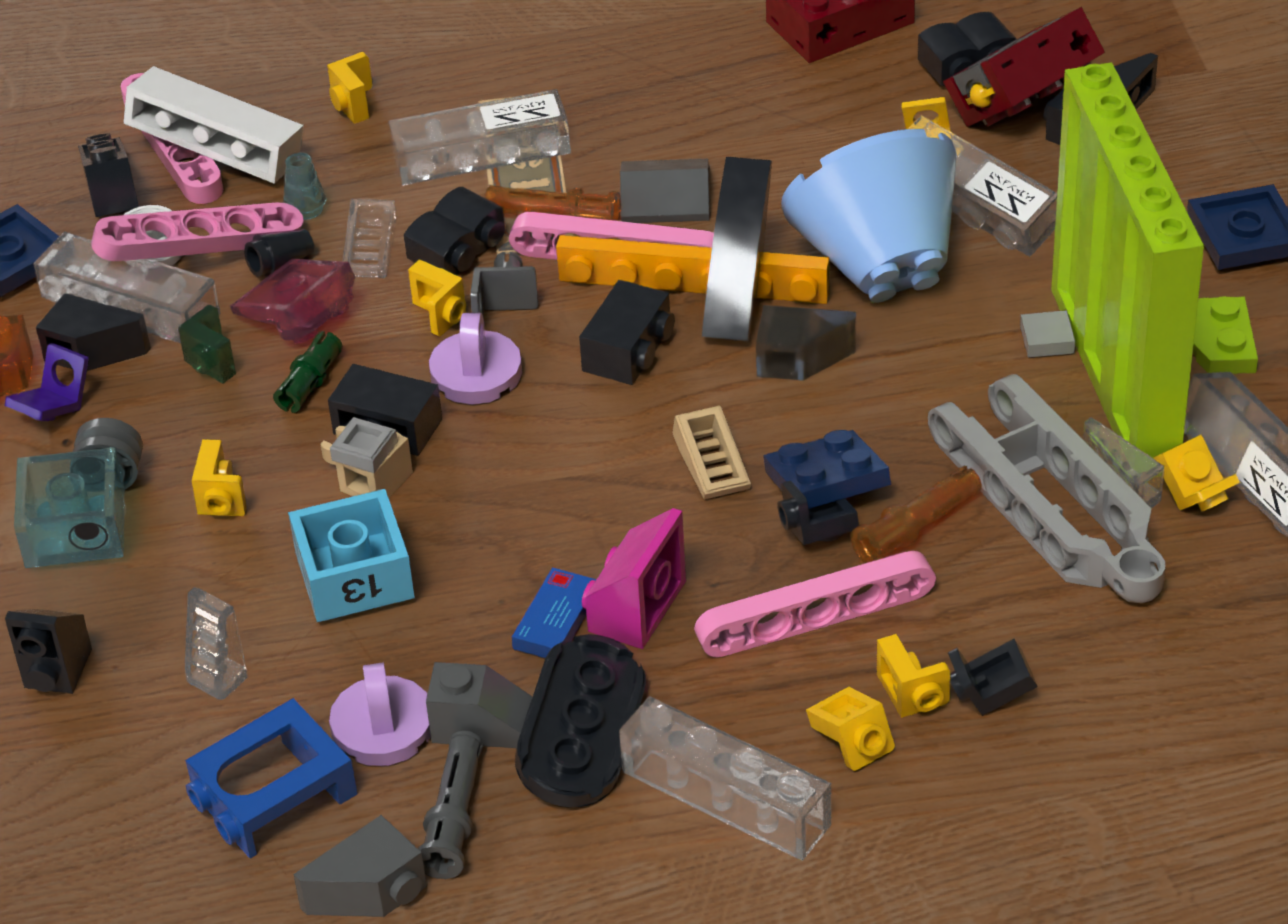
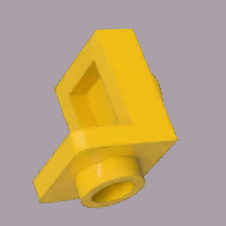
(348, 83)
(439, 294)

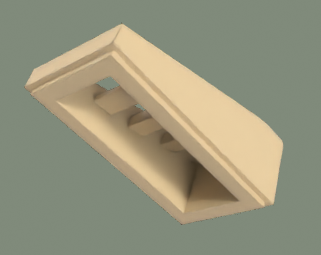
(706, 423)

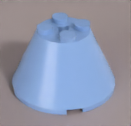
(880, 210)

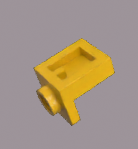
(1194, 475)
(215, 485)
(905, 682)
(856, 724)

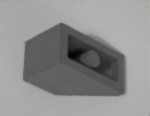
(475, 701)
(363, 874)

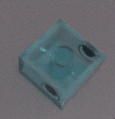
(69, 507)

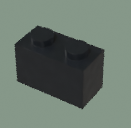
(626, 332)
(388, 400)

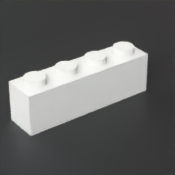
(212, 123)

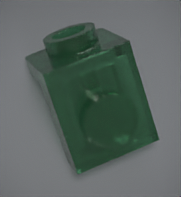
(206, 346)

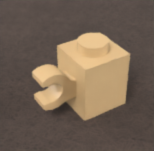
(389, 475)

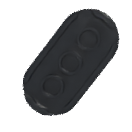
(574, 720)

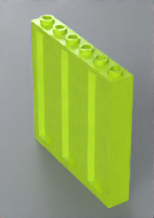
(1124, 262)

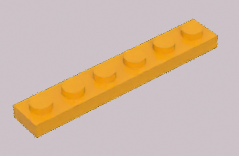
(685, 268)

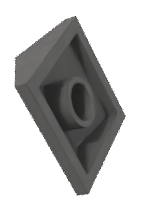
(664, 190)

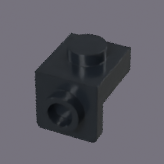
(817, 523)
(993, 677)

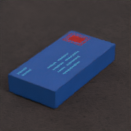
(552, 614)

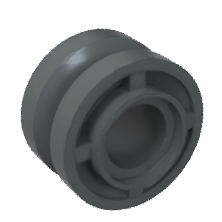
(111, 433)

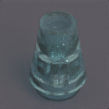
(303, 186)

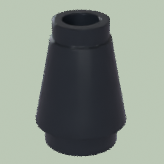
(272, 250)

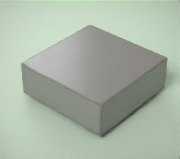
(1047, 333)
(363, 445)

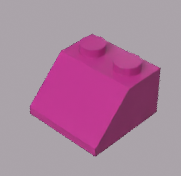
(638, 581)

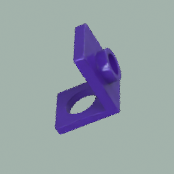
(53, 396)

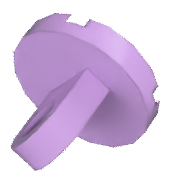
(475, 363)
(380, 718)

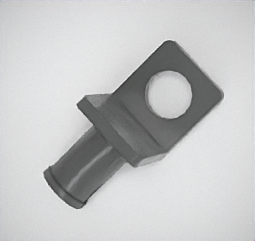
(504, 285)

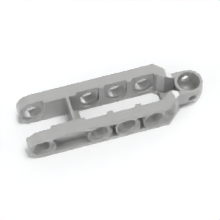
(1044, 440)

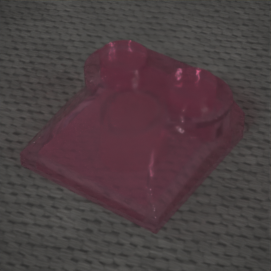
(299, 297)

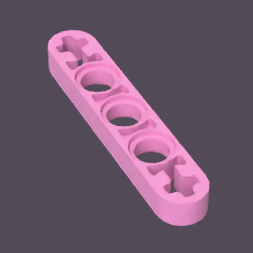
(185, 172)
(544, 224)
(126, 237)
(722, 627)

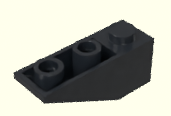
(108, 175)

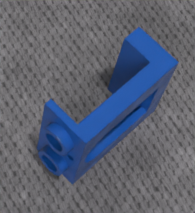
(239, 815)

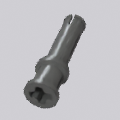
(448, 821)

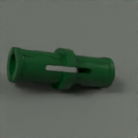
(308, 371)

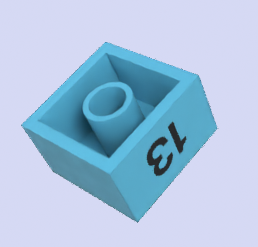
(351, 555)

